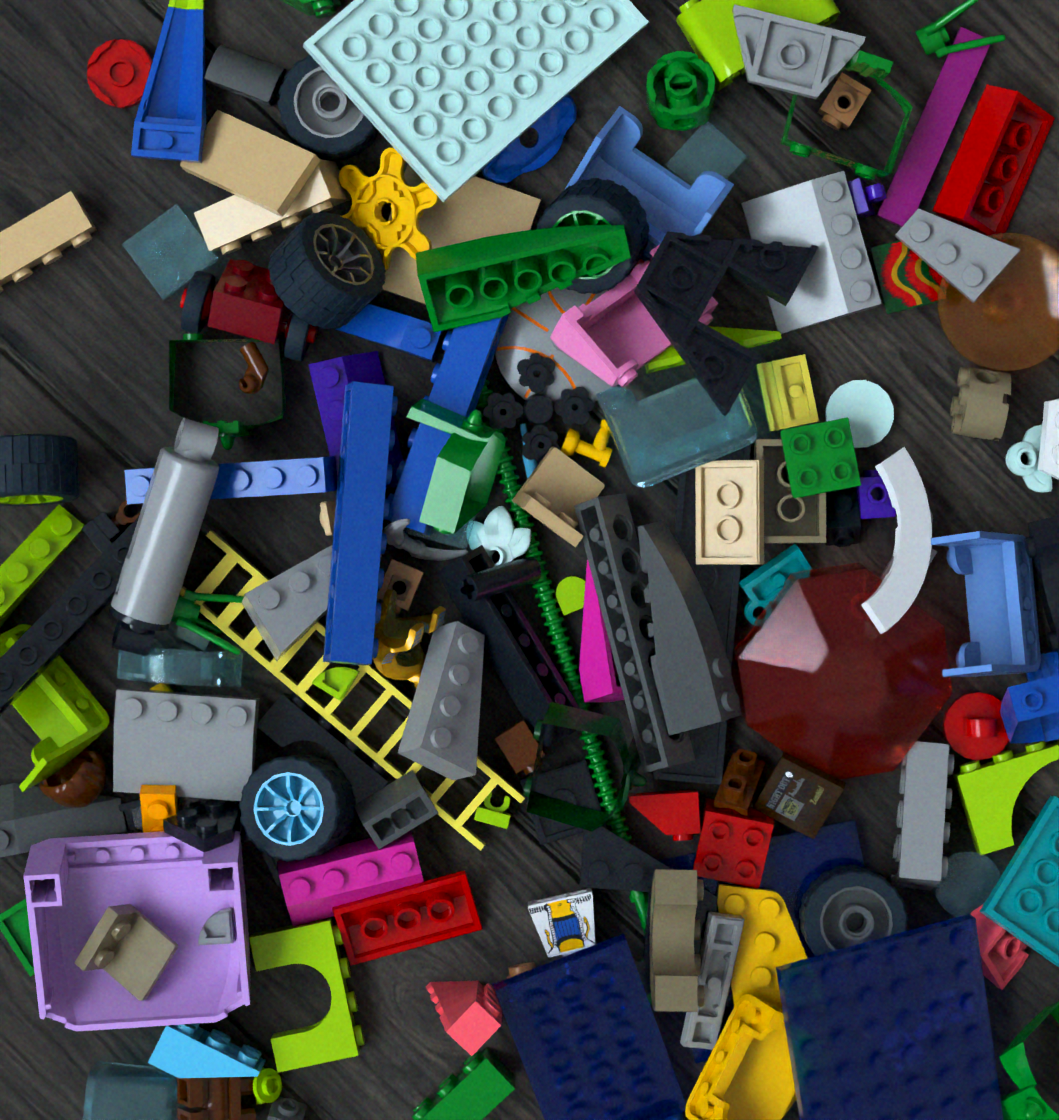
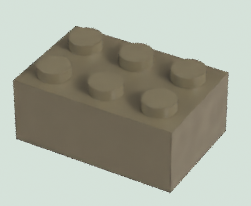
(787, 517)

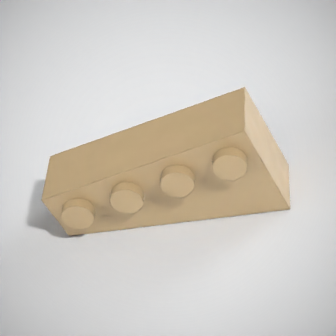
(238, 220)

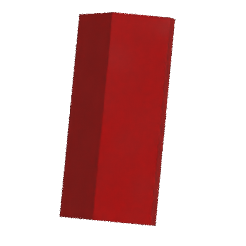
(407, 918)

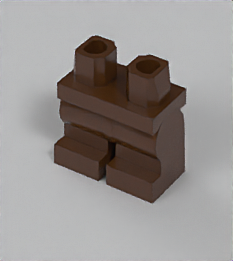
(214, 1098)

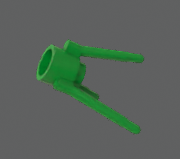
(934, 35)
(187, 613)

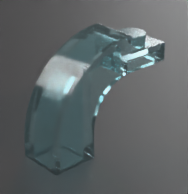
(182, 667)

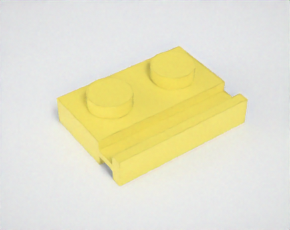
(787, 393)

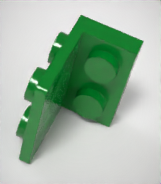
(820, 457)

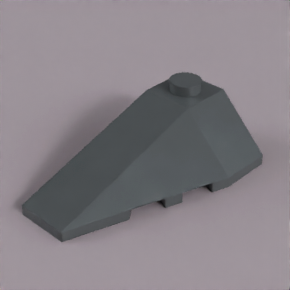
(33, 817)

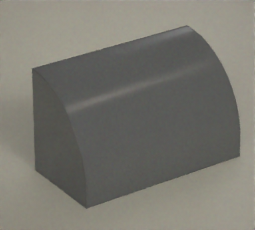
(244, 75)
(395, 809)

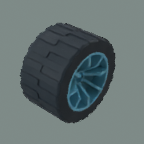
(297, 807)

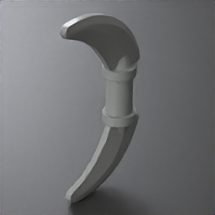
(416, 548)

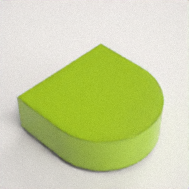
(570, 594)

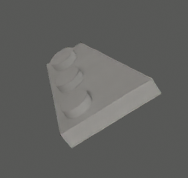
(956, 253)

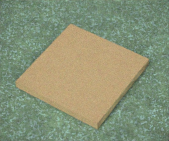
(469, 214)

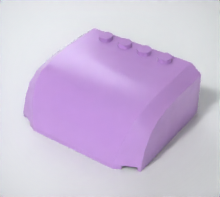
(173, 886)

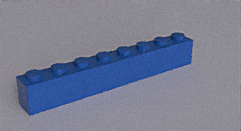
(457, 388)
(359, 524)

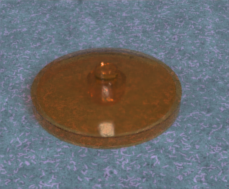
(1016, 315)

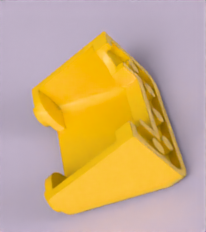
(747, 1069)

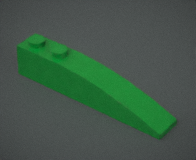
(498, 272)

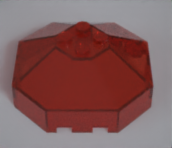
(833, 686)

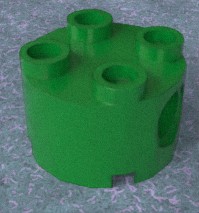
(680, 91)

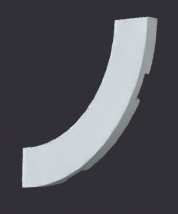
(912, 542)

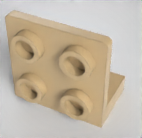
(555, 490)

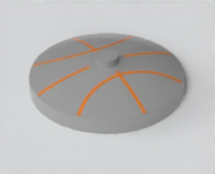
(530, 331)

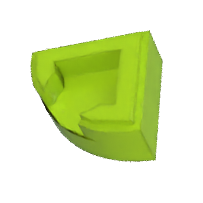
(336, 681)

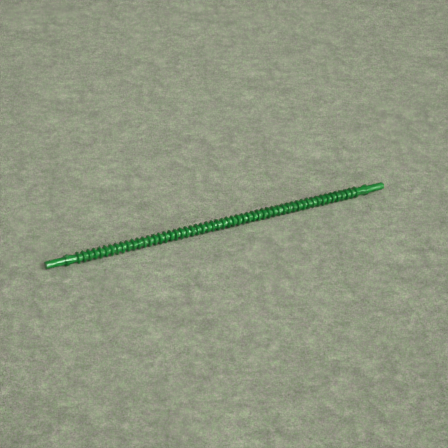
(565, 659)

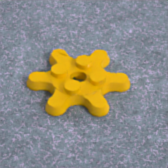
(406, 202)

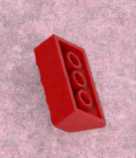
(994, 161)

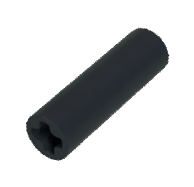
(499, 579)

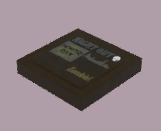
(799, 795)

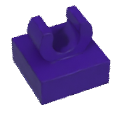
(864, 196)

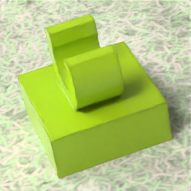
(494, 815)

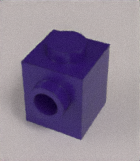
(874, 497)

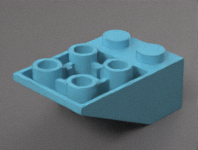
(197, 1053)

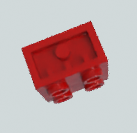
(733, 845)

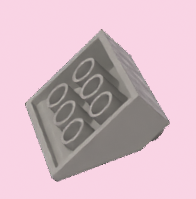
(840, 272)
(184, 741)

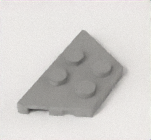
(791, 52)

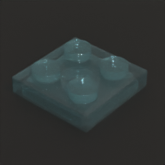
(170, 251)

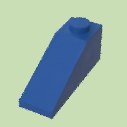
(395, 331)

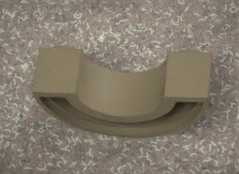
(672, 941)

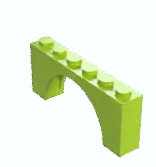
(992, 789)

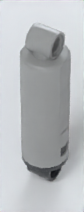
(164, 537)

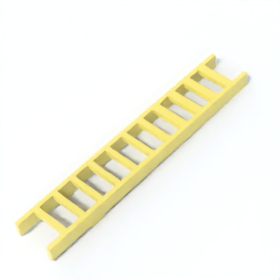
(254, 638)

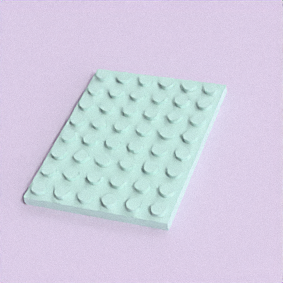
(465, 75)

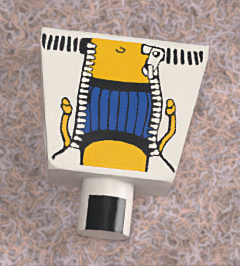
(564, 922)

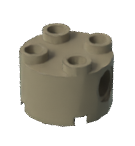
(981, 403)

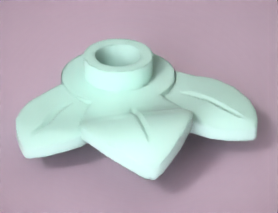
(1030, 446)
(500, 536)

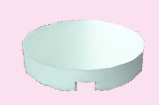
(866, 407)

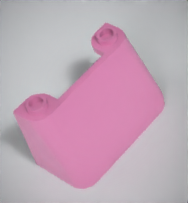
(615, 332)

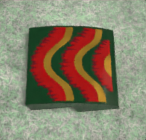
(904, 278)

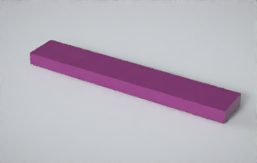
(932, 131)

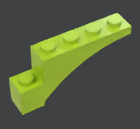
(35, 557)

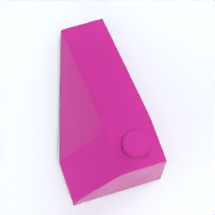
(596, 662)

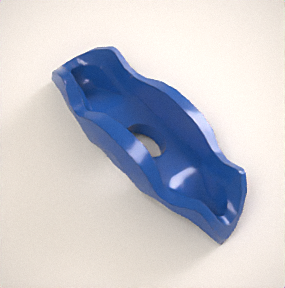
(520, 159)

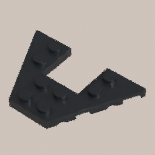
(682, 283)
(618, 865)

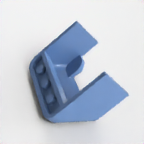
(998, 604)

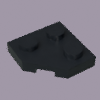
(205, 825)

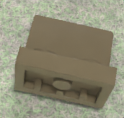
(128, 949)

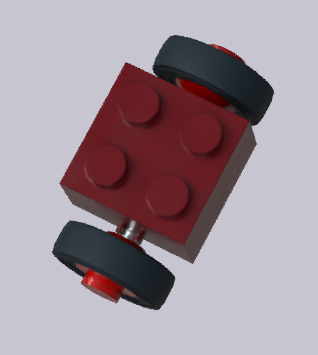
(246, 306)

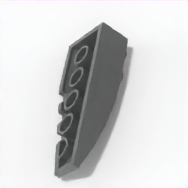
(690, 655)

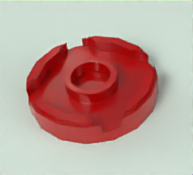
(119, 72)

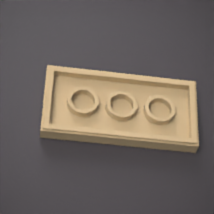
(252, 163)

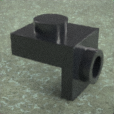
(842, 519)

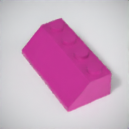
(346, 876)

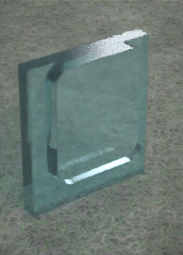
(705, 152)

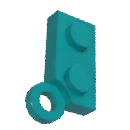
(769, 579)

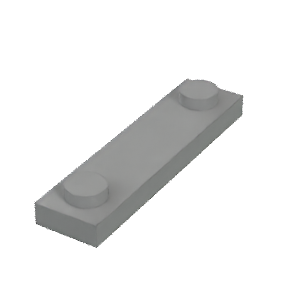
(717, 965)

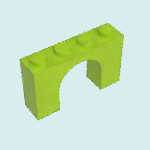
(334, 1035)

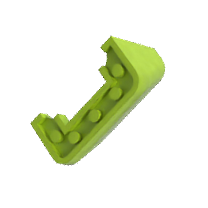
(713, 33)

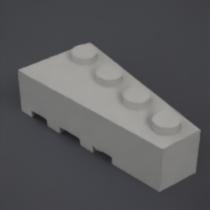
(291, 602)
(446, 704)
(923, 816)

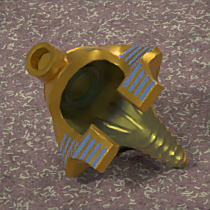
(400, 638)

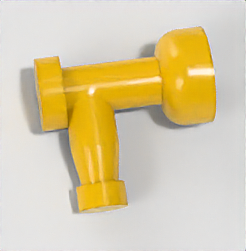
(596, 451)

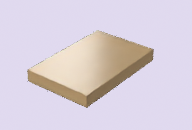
(730, 512)

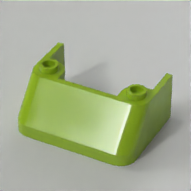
(58, 712)

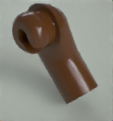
(256, 371)

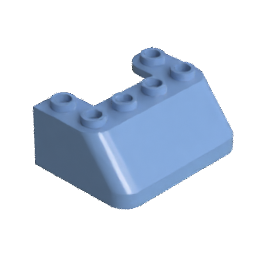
(665, 197)

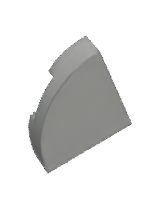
(218, 928)

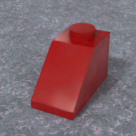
(670, 811)

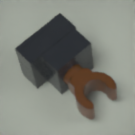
(104, 529)

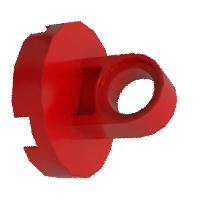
(975, 726)

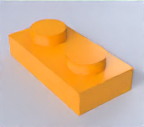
(157, 804)

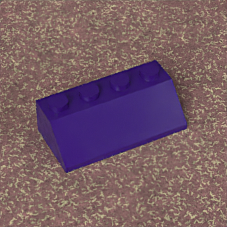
(329, 386)

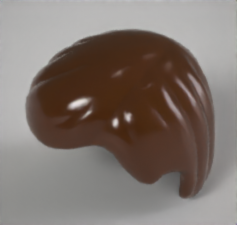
(78, 781)

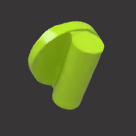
(267, 1086)

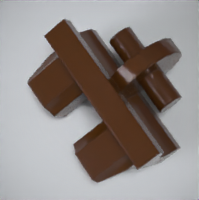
(740, 782)

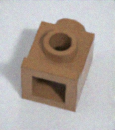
(852, 90)
(401, 572)

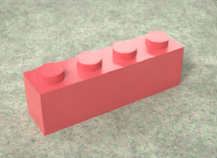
(467, 1011)

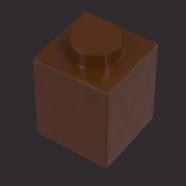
(519, 747)

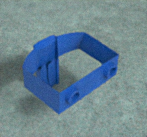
(1032, 708)

